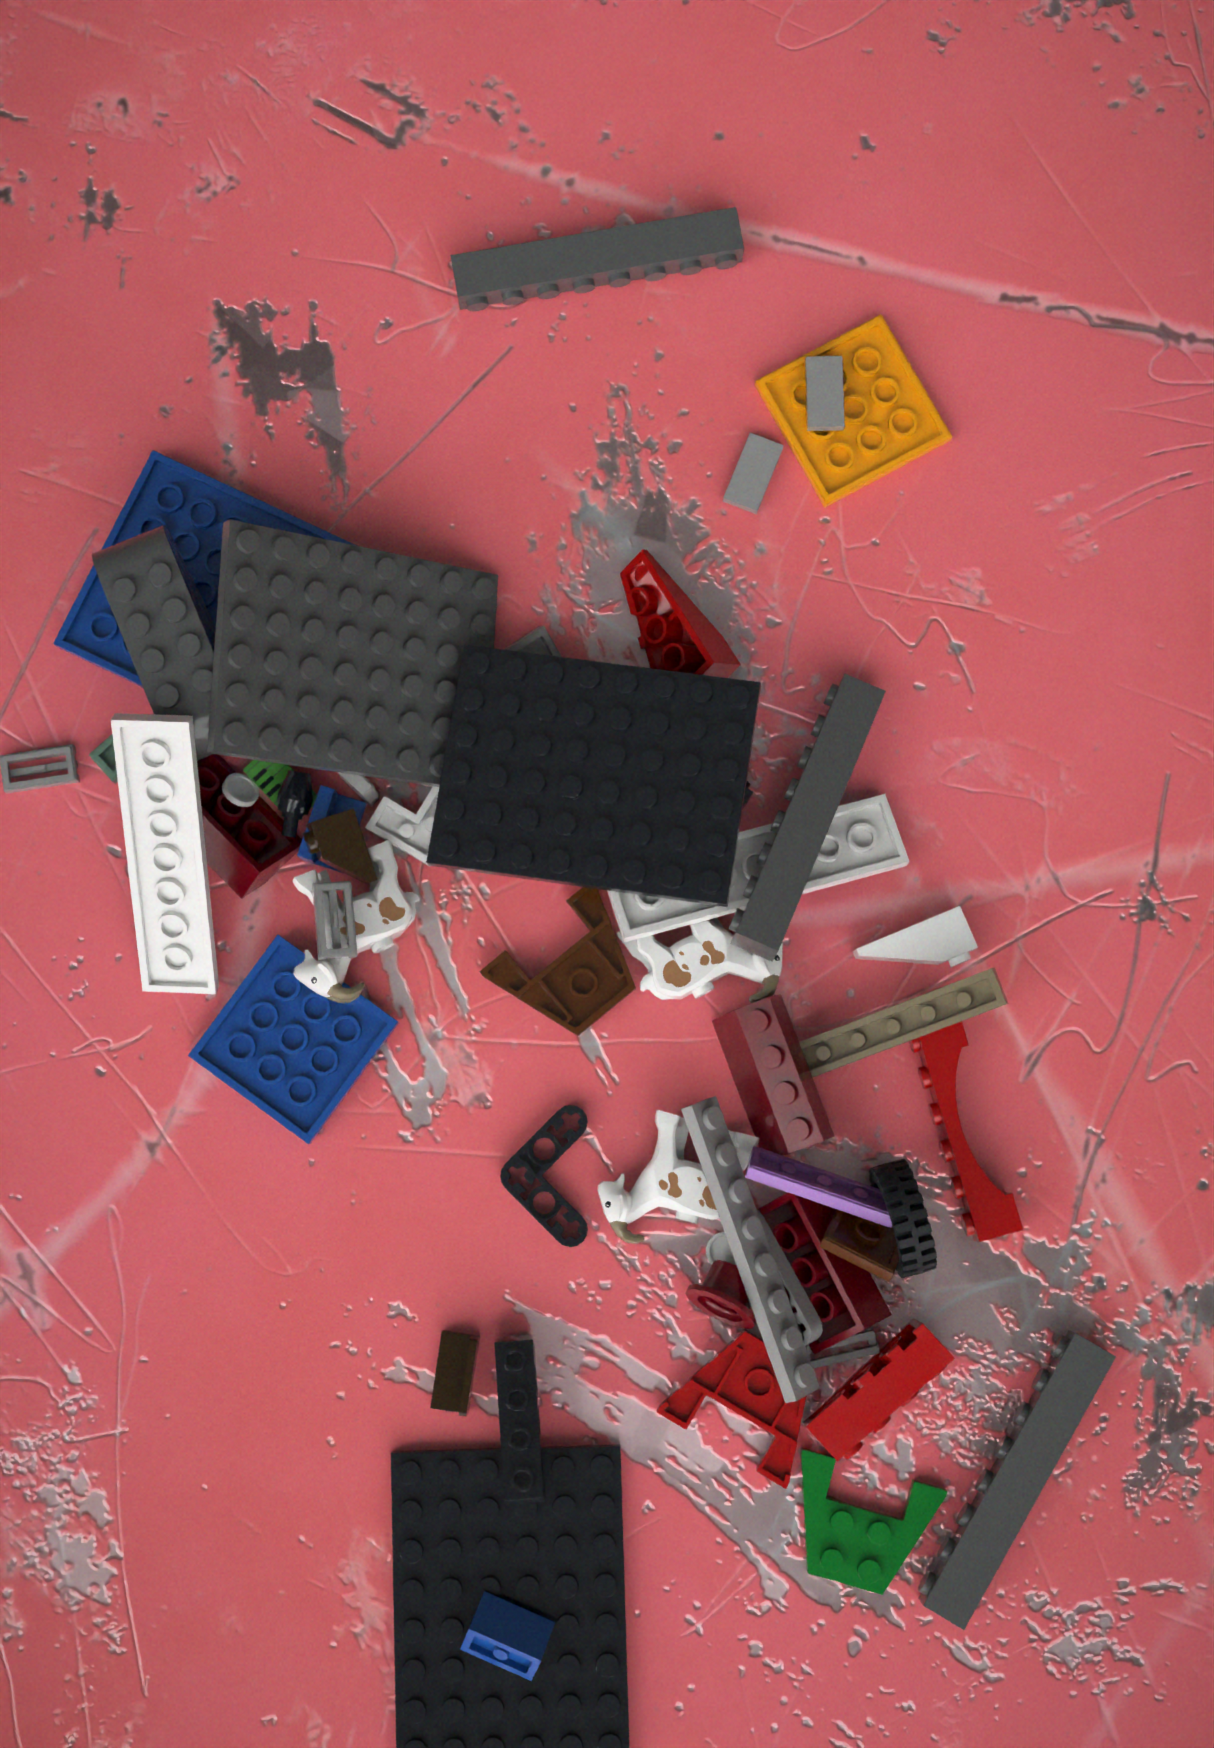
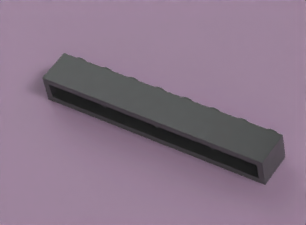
(598, 259)
(807, 819)
(1015, 1478)

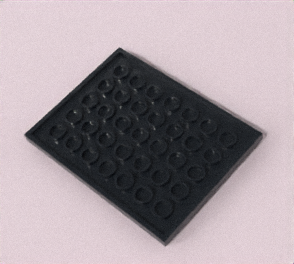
(595, 775)
(547, 1557)

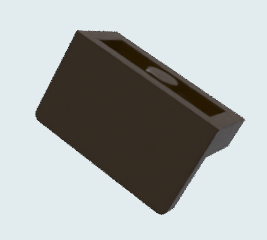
(455, 1372)

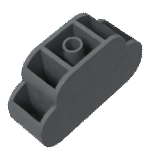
(162, 625)

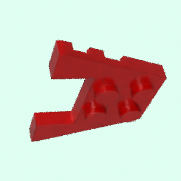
(746, 1384)

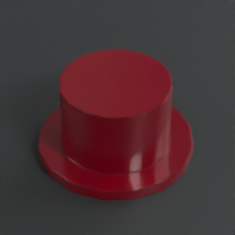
(723, 1296)

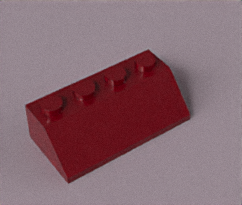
(240, 842)
(772, 1076)
(838, 1290)

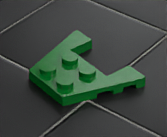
(856, 1542)

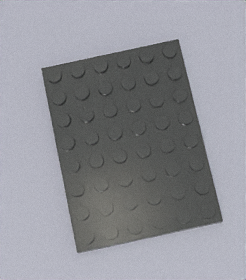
(340, 653)

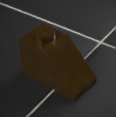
(341, 845)

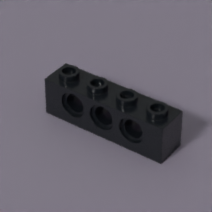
(519, 1422)

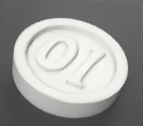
(240, 790)
(719, 1249)

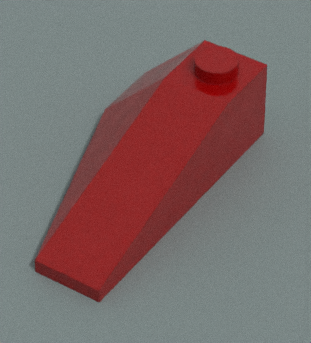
(671, 625)

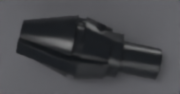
(294, 800)

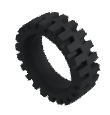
(907, 1217)

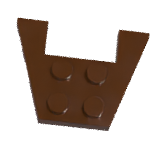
(581, 981)

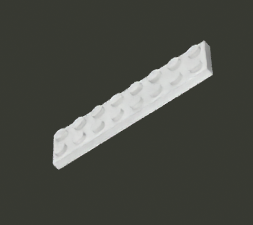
(857, 845)
(166, 852)

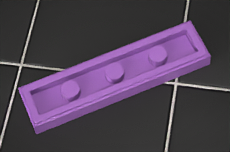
(817, 1185)

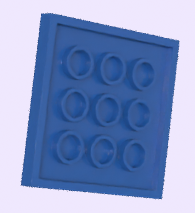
(290, 1045)

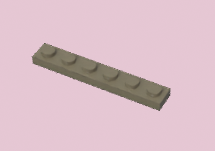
(904, 1022)

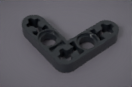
(536, 1168)

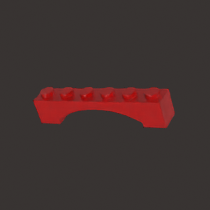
(987, 1209)

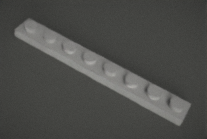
(750, 1249)

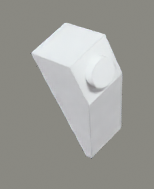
(927, 942)

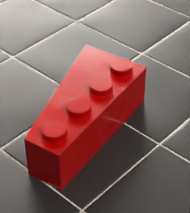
(878, 1390)

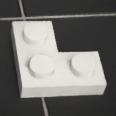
(404, 828)

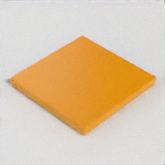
(885, 413)

